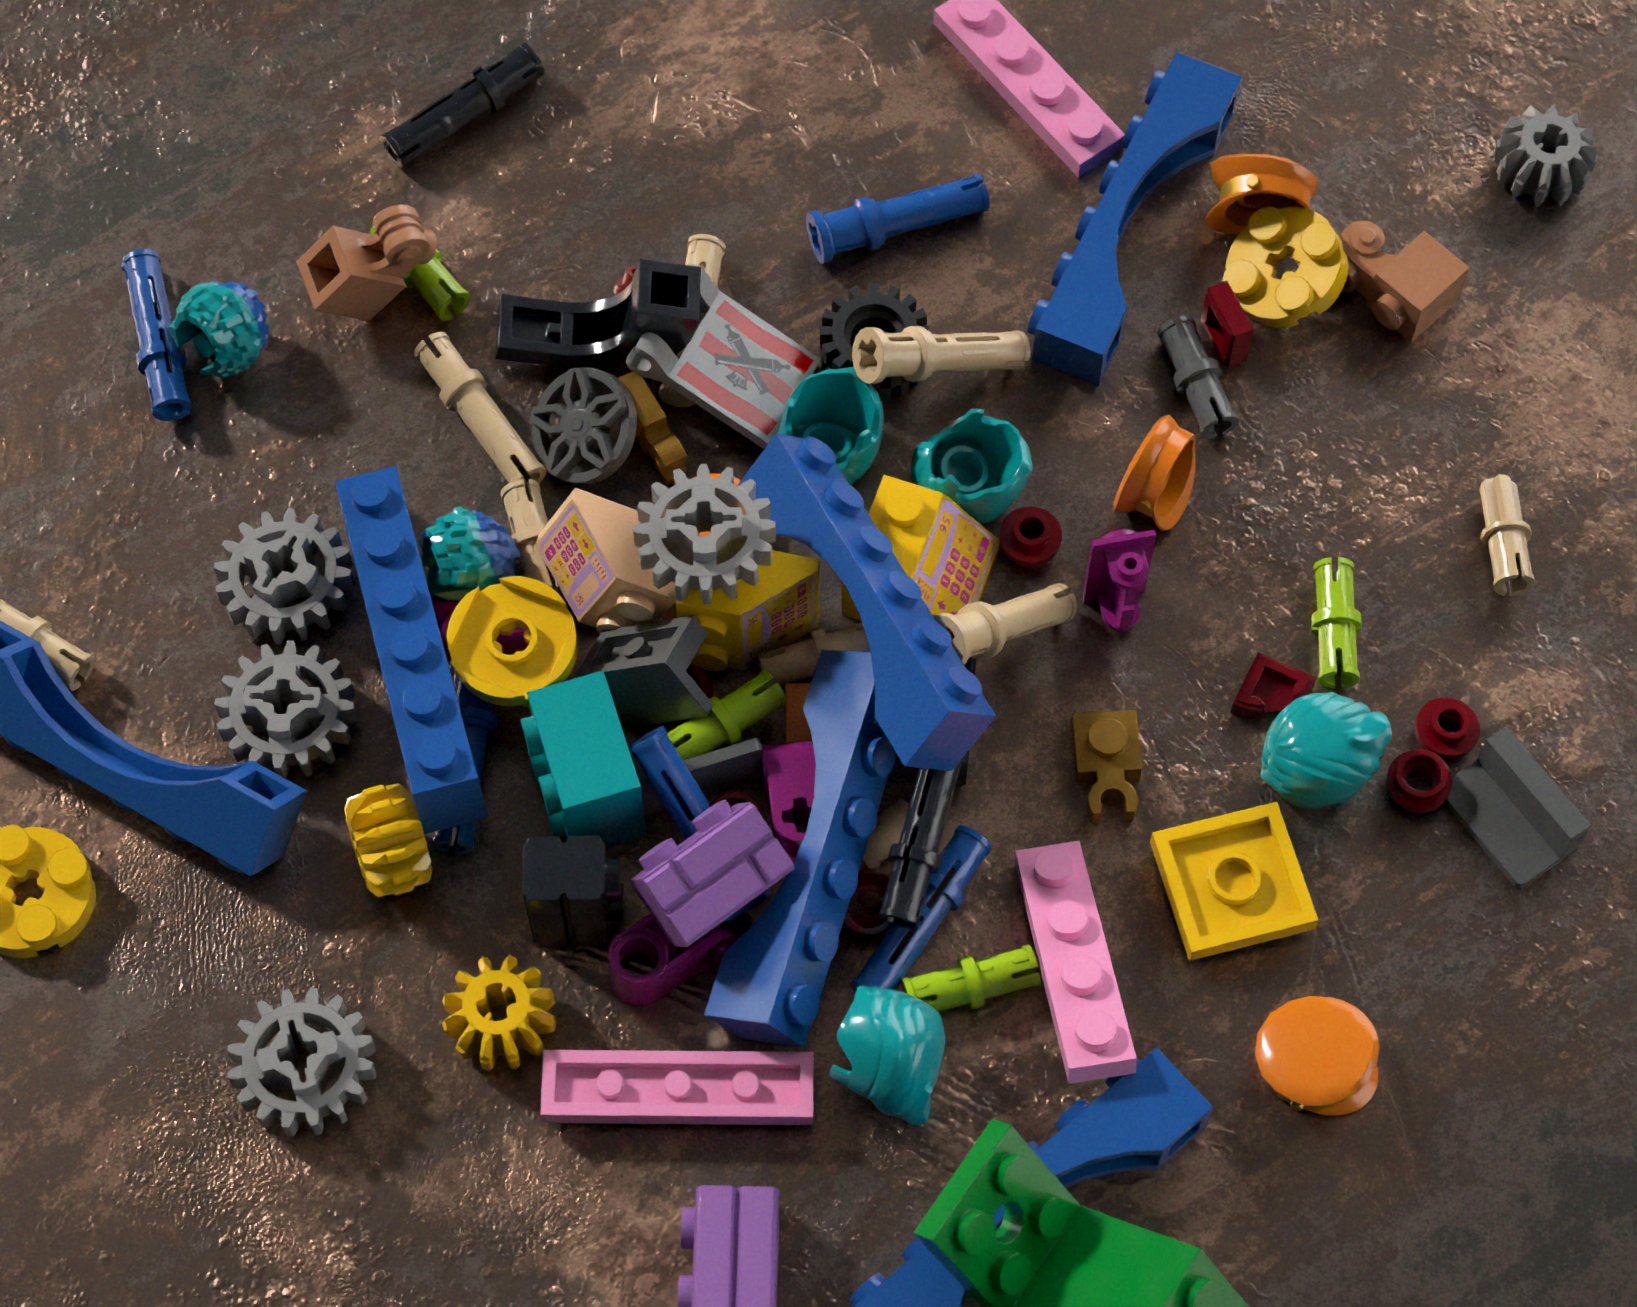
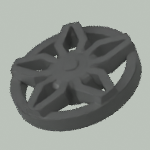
(584, 425)

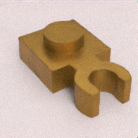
(653, 430)
(1108, 753)

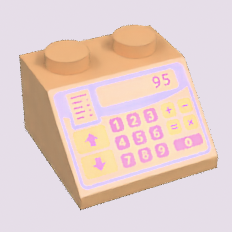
(598, 566)

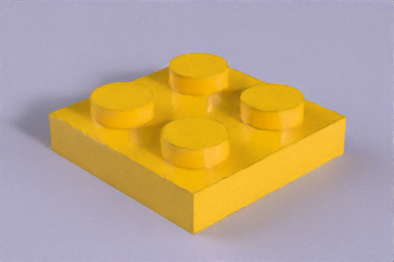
(1233, 881)

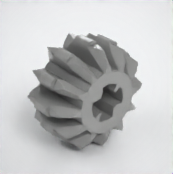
(1545, 155)

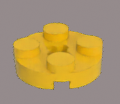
(1266, 241)
(499, 610)
(66, 884)

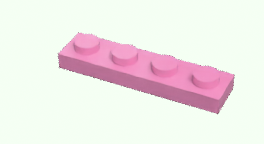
(1030, 82)
(1075, 963)
(677, 1087)

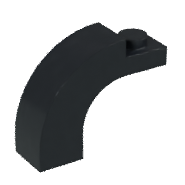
(602, 332)

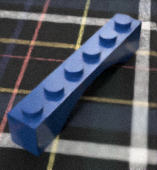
(1181, 126)
(410, 651)
(922, 689)
(229, 811)
(778, 967)
(1127, 1128)

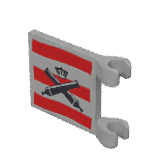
(731, 366)

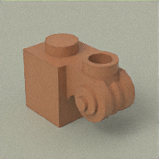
(363, 272)
(1405, 288)

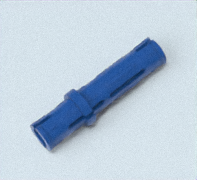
(158, 353)
(962, 855)

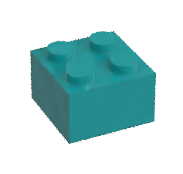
(583, 762)

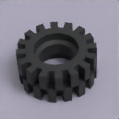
(861, 312)

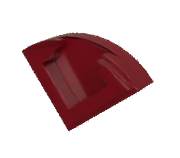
(1270, 688)

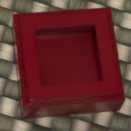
(1227, 324)

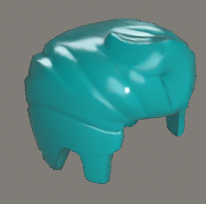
(841, 414)
(975, 463)
(1323, 749)
(893, 1051)

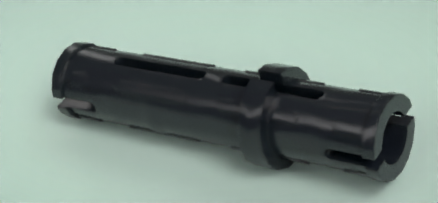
(481, 92)
(917, 849)

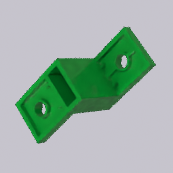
(1051, 1245)

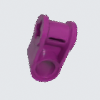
(789, 790)
(672, 963)

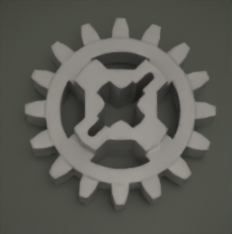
(710, 562)
(284, 576)
(311, 717)
(276, 1064)

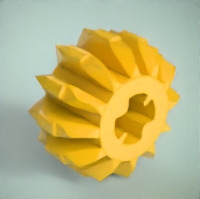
(388, 840)
(472, 1015)

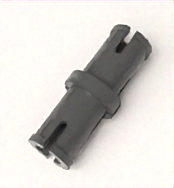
(1198, 377)

